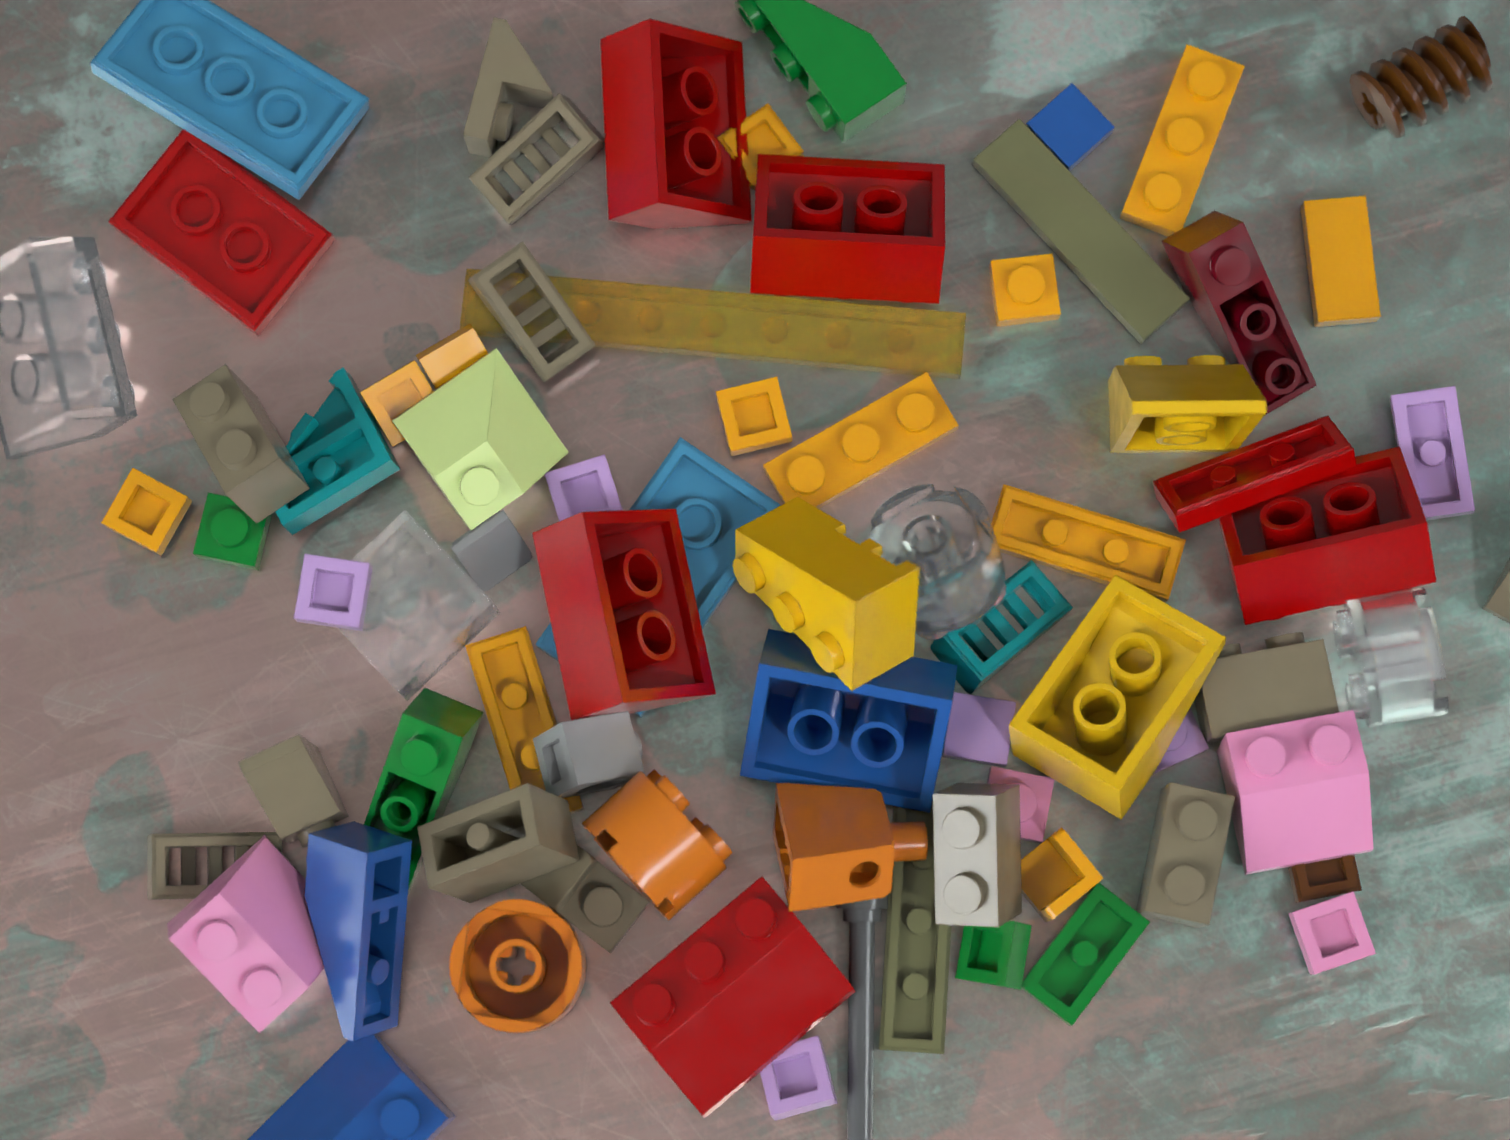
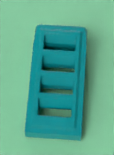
(970, 670)

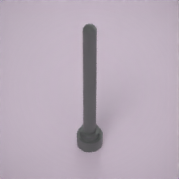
(860, 1092)

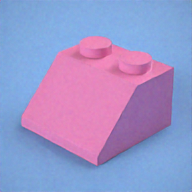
(1298, 791)
(252, 934)

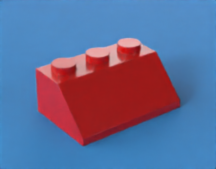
(663, 109)
(848, 229)
(1330, 541)
(623, 611)
(732, 997)

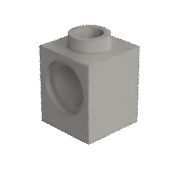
(589, 754)

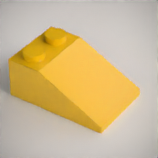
(1181, 406)
(1115, 696)

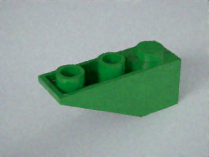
(832, 59)
(422, 768)

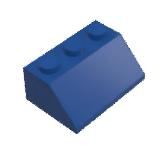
(822, 733)
(359, 1096)

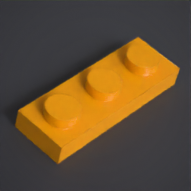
(1182, 141)
(862, 444)

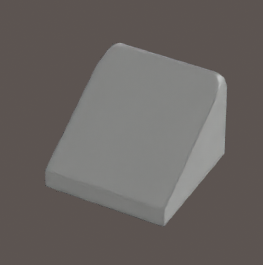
(492, 551)

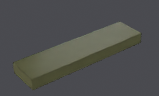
(1080, 231)
(914, 955)

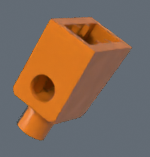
(839, 844)

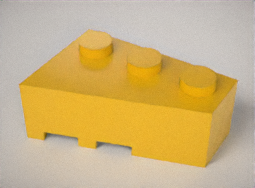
(830, 590)

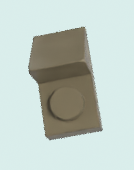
(504, 76)
(591, 899)

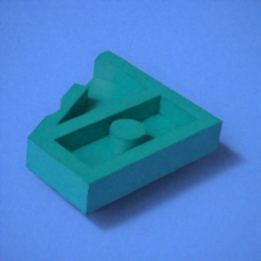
(336, 453)

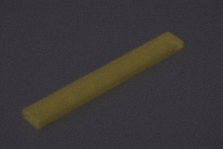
(741, 326)

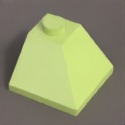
(481, 439)

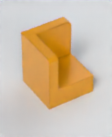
(1056, 875)

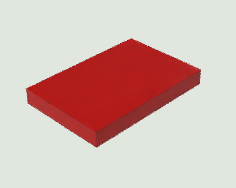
(222, 231)

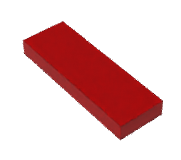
(1254, 473)

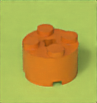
(656, 843)
(497, 936)

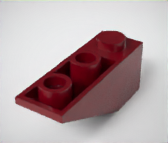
(1239, 305)

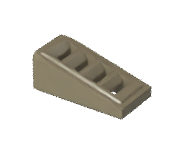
(570, 160)
(535, 278)
(158, 859)

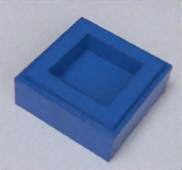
(1070, 126)

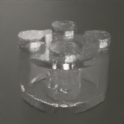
(954, 548)
(1392, 657)

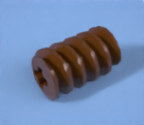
(1423, 77)

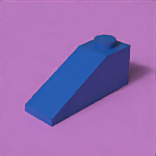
(359, 919)

